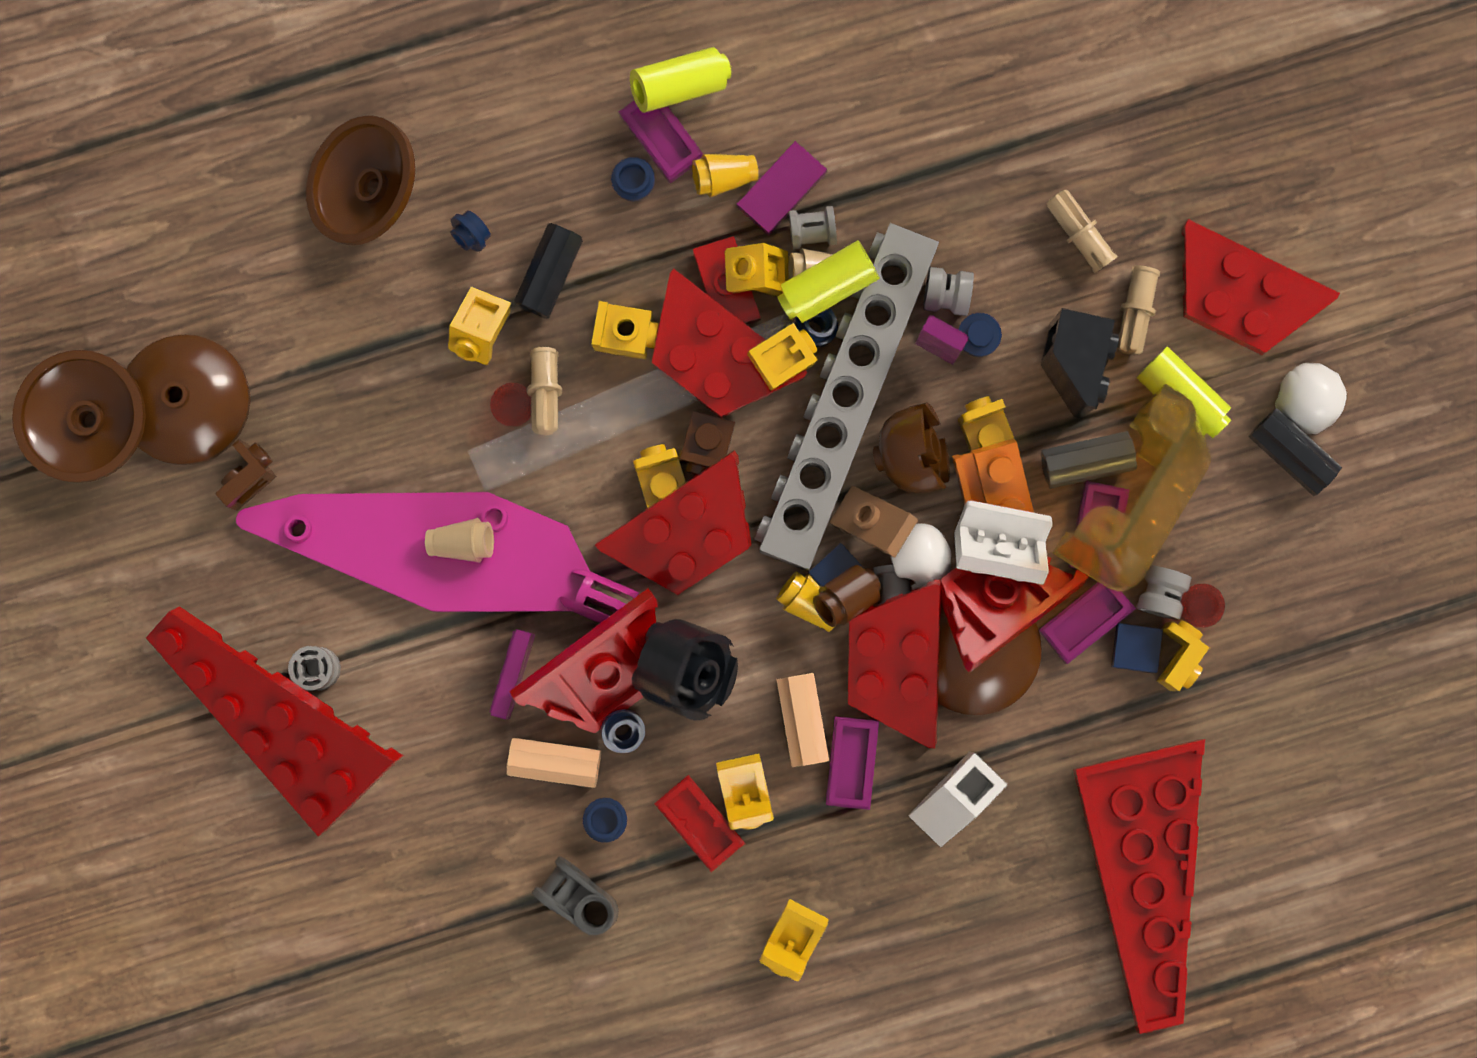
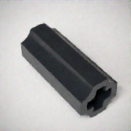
(548, 270)
(1295, 452)

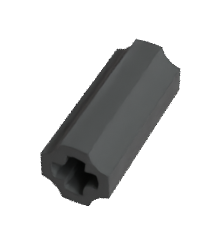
(1088, 460)

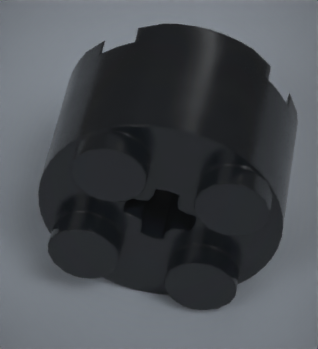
(685, 668)

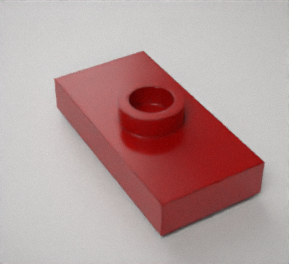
(712, 269)
(699, 823)

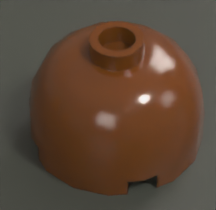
(912, 451)

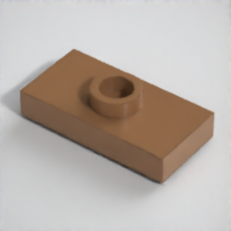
(873, 521)

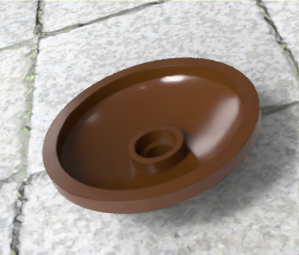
(360, 180)
(212, 402)
(53, 409)
(993, 683)

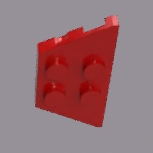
(1245, 292)
(707, 350)
(686, 530)
(993, 610)
(897, 662)
(595, 671)

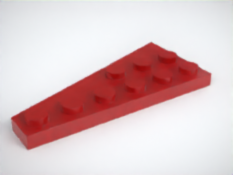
(281, 727)
(1145, 852)

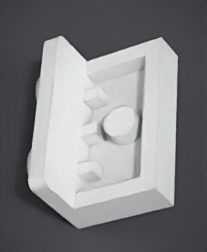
(1002, 542)

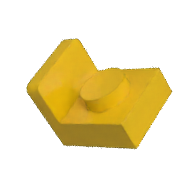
(756, 268)
(477, 325)
(783, 356)
(984, 423)
(658, 472)

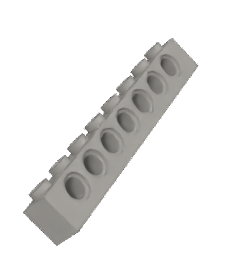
(913, 256)

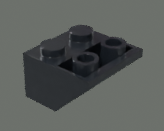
(1076, 358)

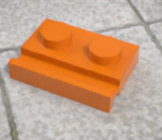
(994, 476)

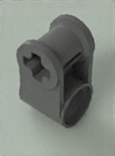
(575, 896)

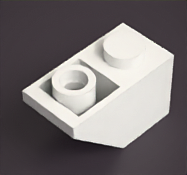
(957, 799)

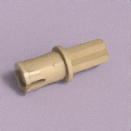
(1081, 230)
(1138, 309)
(544, 390)

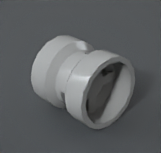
(948, 291)
(1164, 592)
(321, 664)

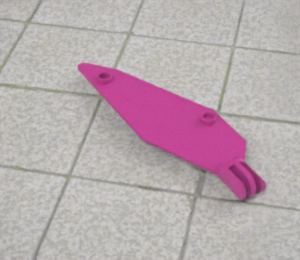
(383, 544)

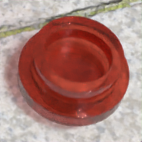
(511, 405)
(1202, 605)

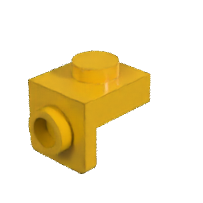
(1183, 667)
(745, 792)
(793, 940)

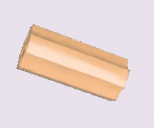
(802, 720)
(553, 762)

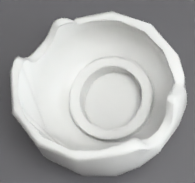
(1312, 397)
(923, 556)

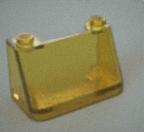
(1122, 547)

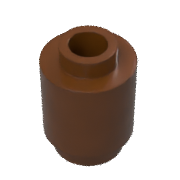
(847, 595)

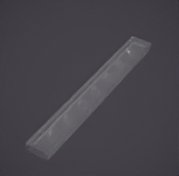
(588, 423)

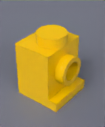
(606, 334)

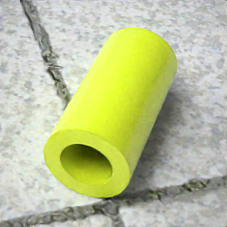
(679, 79)
(827, 282)
(1171, 370)

